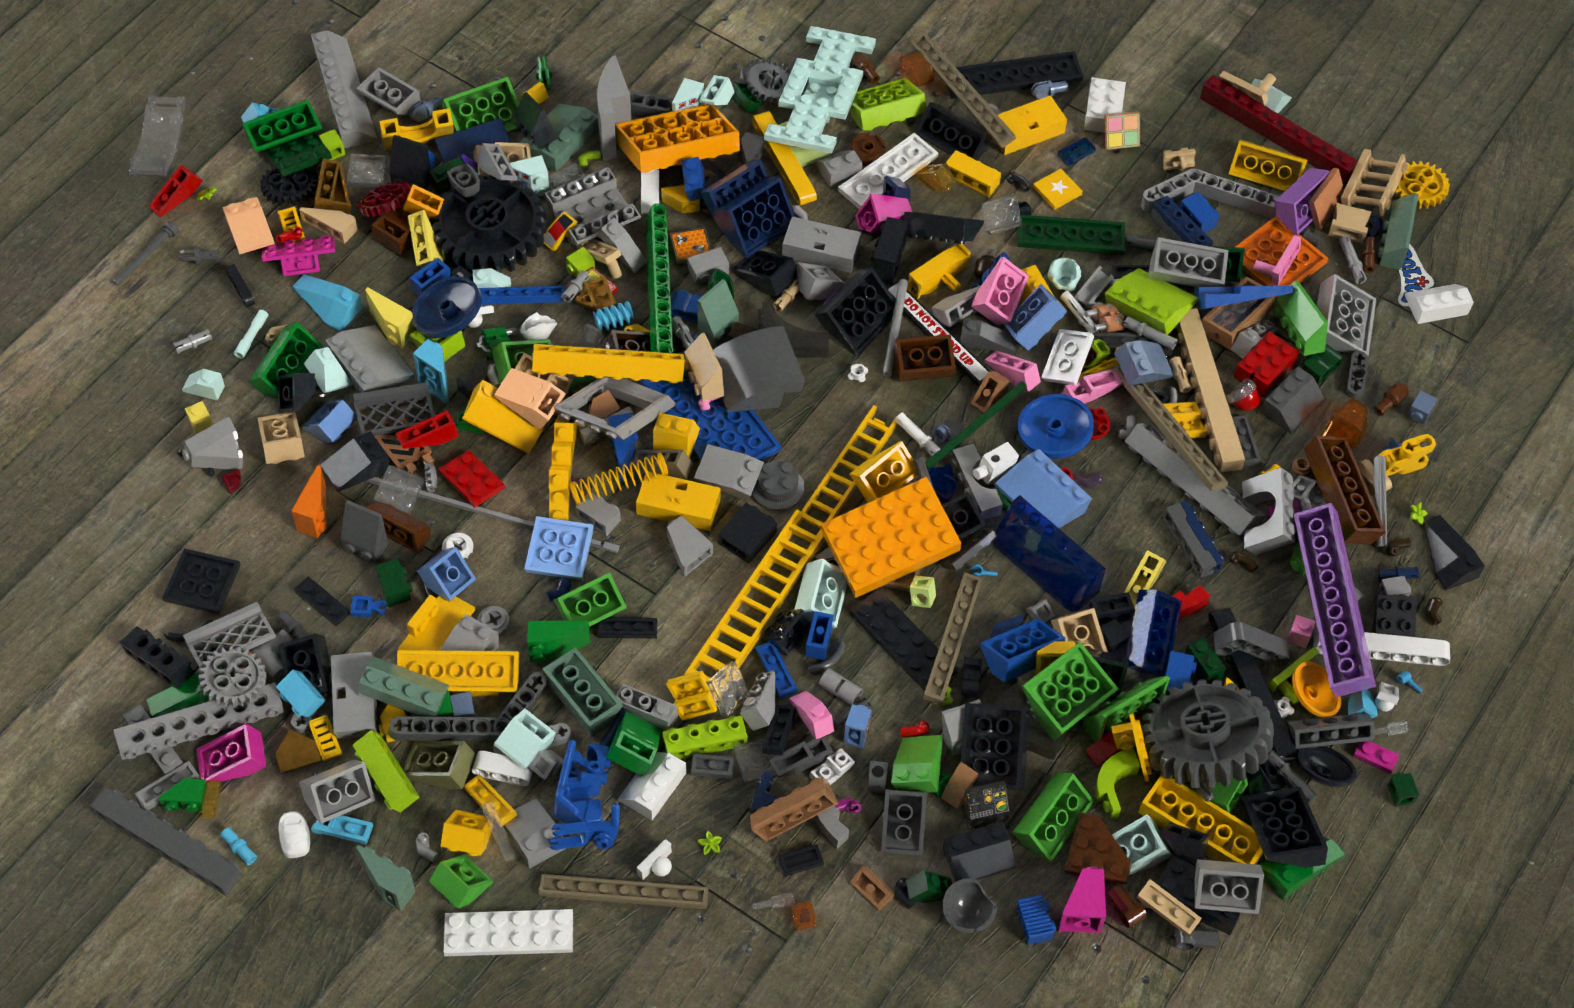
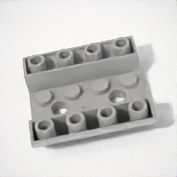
(586, 201)

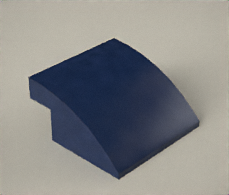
(749, 207)

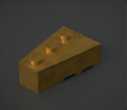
(331, 188)

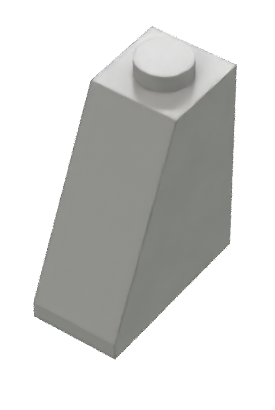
(688, 545)

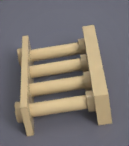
(1361, 173)

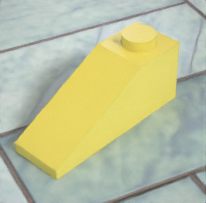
(423, 239)
(1145, 575)

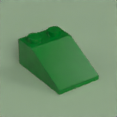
(555, 638)

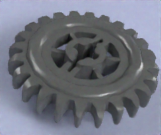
(770, 74)

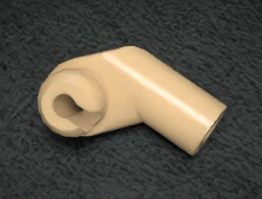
(273, 333)

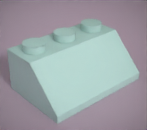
(821, 590)

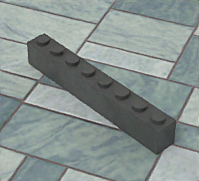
(166, 841)

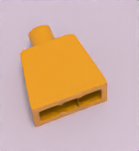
(421, 199)

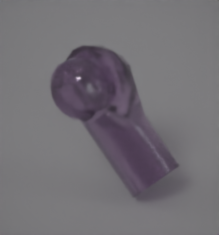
(1089, 482)

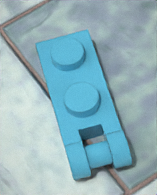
(345, 828)

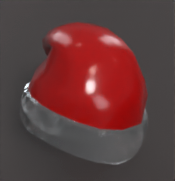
(1244, 396)

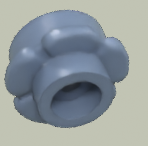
(942, 433)

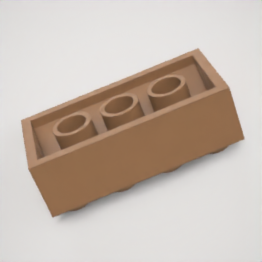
(793, 809)

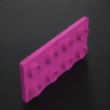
(299, 256)

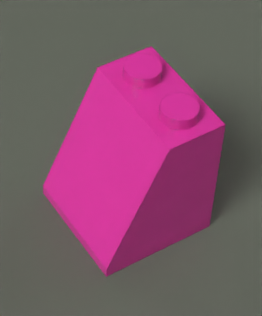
(1086, 904)

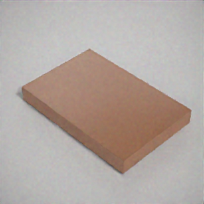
(1325, 198)

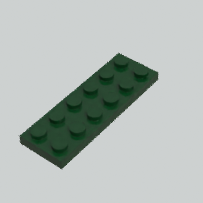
(1071, 234)

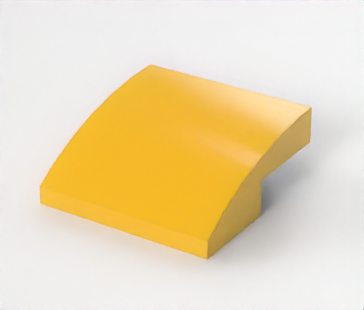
(1189, 417)
(691, 695)

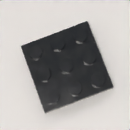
(201, 581)

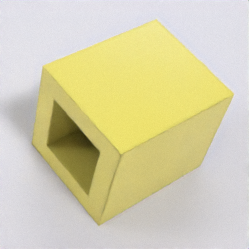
(198, 417)

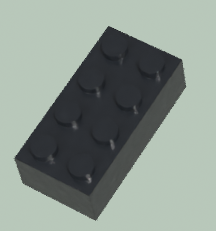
(1180, 883)

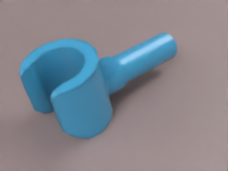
(980, 571)
(1404, 677)

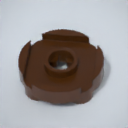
(866, 140)

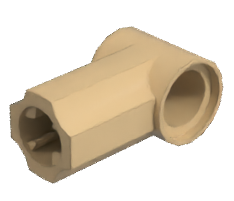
(1367, 471)

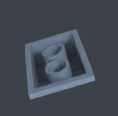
(1143, 362)

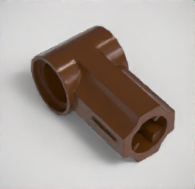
(1129, 910)

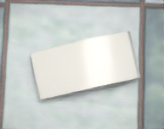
(834, 766)

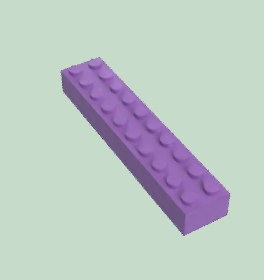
(1334, 600)

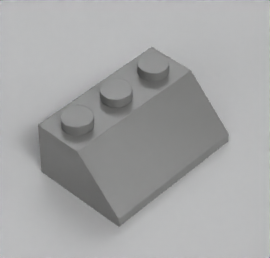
(389, 92)
(338, 790)
(1228, 886)

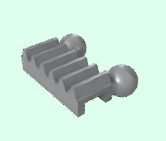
(1093, 288)

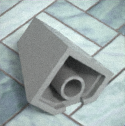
(215, 447)

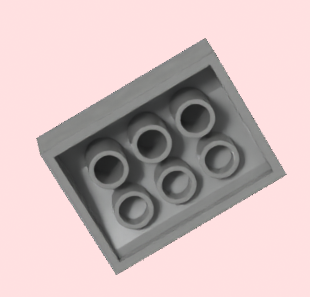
(1348, 315)
(368, 359)

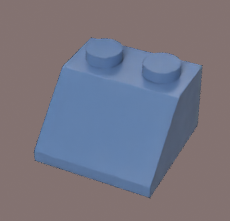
(330, 421)
(447, 573)

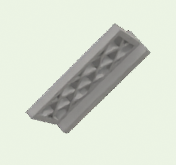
(227, 628)

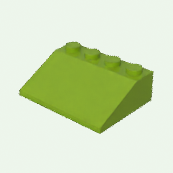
(887, 104)
(1150, 300)

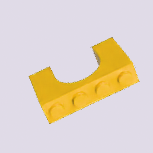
(437, 127)

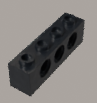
(157, 657)

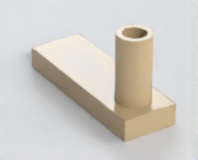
(1257, 93)
(603, 253)
(1168, 907)

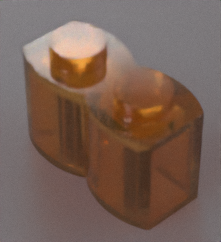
(916, 68)

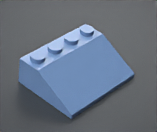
(1045, 488)

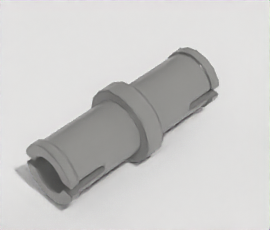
(575, 286)
(192, 341)

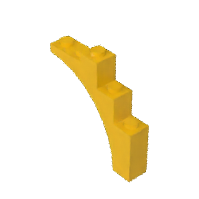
(561, 468)

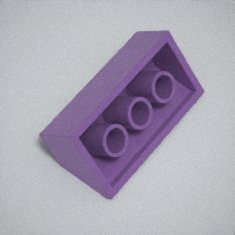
(1293, 204)

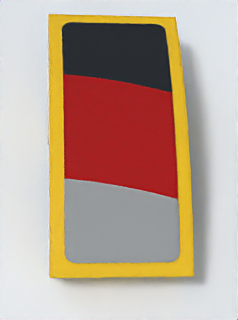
(558, 230)

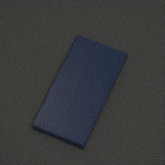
(466, 140)

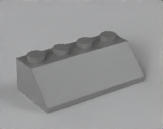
(1188, 263)

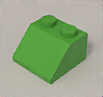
(460, 880)

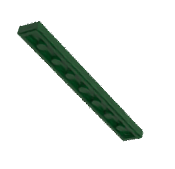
(975, 425)

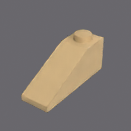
(330, 222)

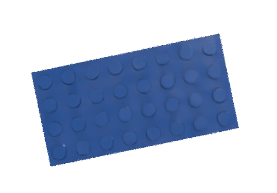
(729, 430)

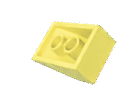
(391, 318)

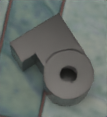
(877, 776)

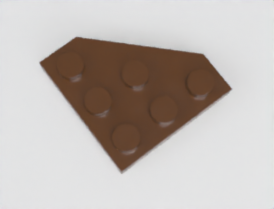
(1096, 847)

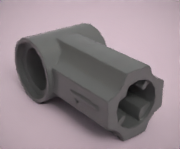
(1198, 938)

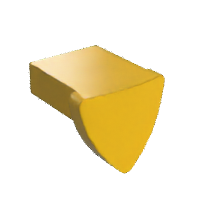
(537, 92)

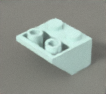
(525, 738)

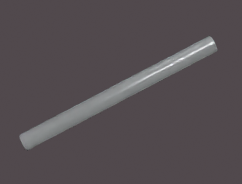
(895, 327)

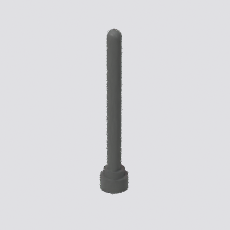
(169, 230)

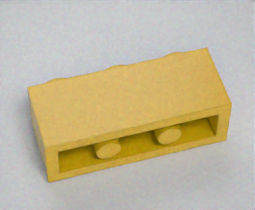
(974, 173)

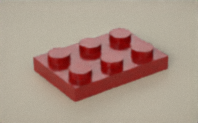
(471, 478)

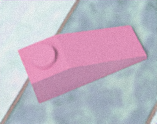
(1014, 369)
(813, 714)

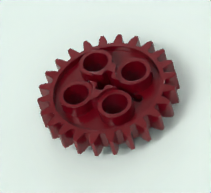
(383, 199)

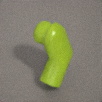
(589, 155)

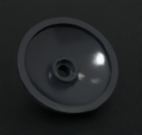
(1326, 766)

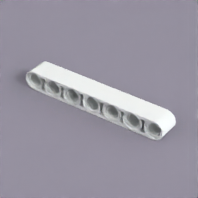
(1402, 648)

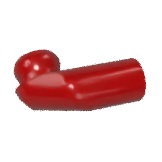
(292, 234)

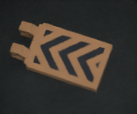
(399, 457)

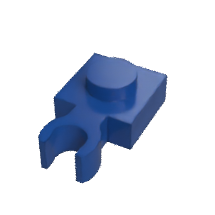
(364, 606)

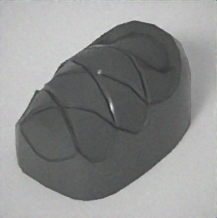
(464, 180)

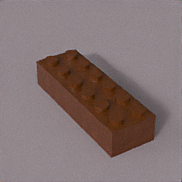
(1344, 488)

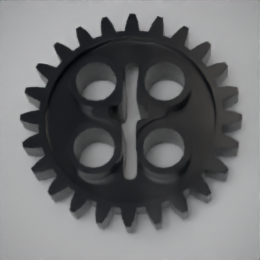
(289, 188)

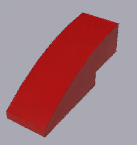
(1192, 601)

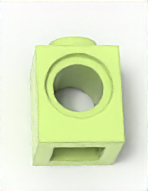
(922, 591)

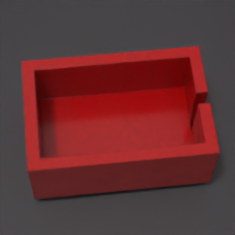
(1267, 362)

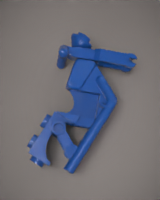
(573, 801)

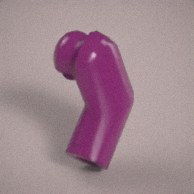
(849, 805)

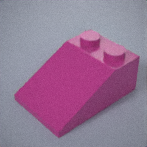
(232, 755)

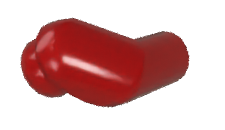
(921, 729)

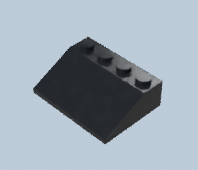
(858, 310)
(996, 743)
(1286, 827)

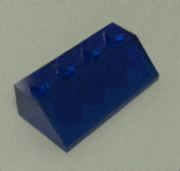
(1153, 631)

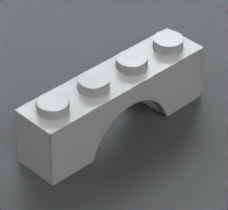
(985, 499)

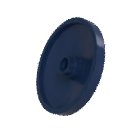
(446, 307)

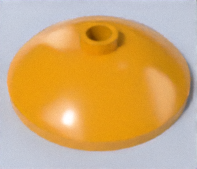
(1313, 690)

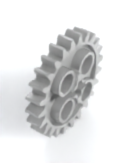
(232, 677)

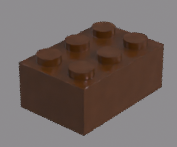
(924, 358)

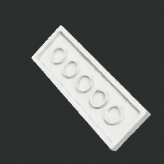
(899, 162)
(508, 932)

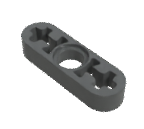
(1362, 369)

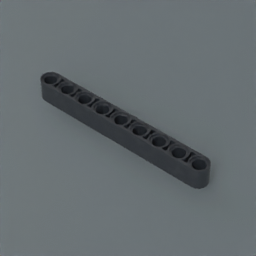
(1249, 677)

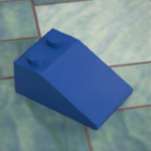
(622, 449)

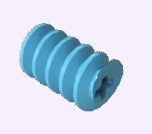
(613, 315)

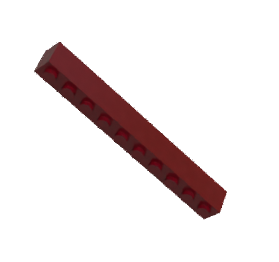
(1276, 128)

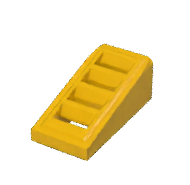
(287, 213)
(319, 726)

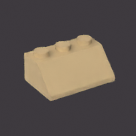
(704, 369)

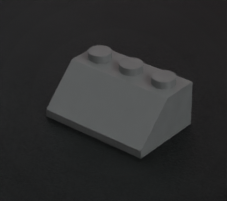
(1293, 400)

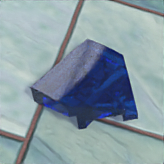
(943, 482)

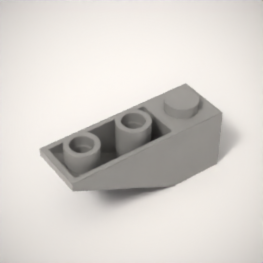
(1251, 336)
(760, 703)
(648, 707)

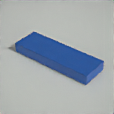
(771, 660)

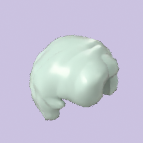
(1064, 274)

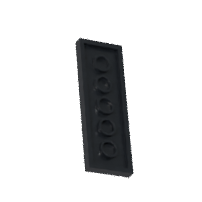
(897, 636)

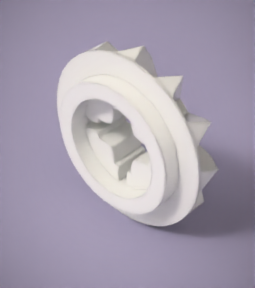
(459, 539)

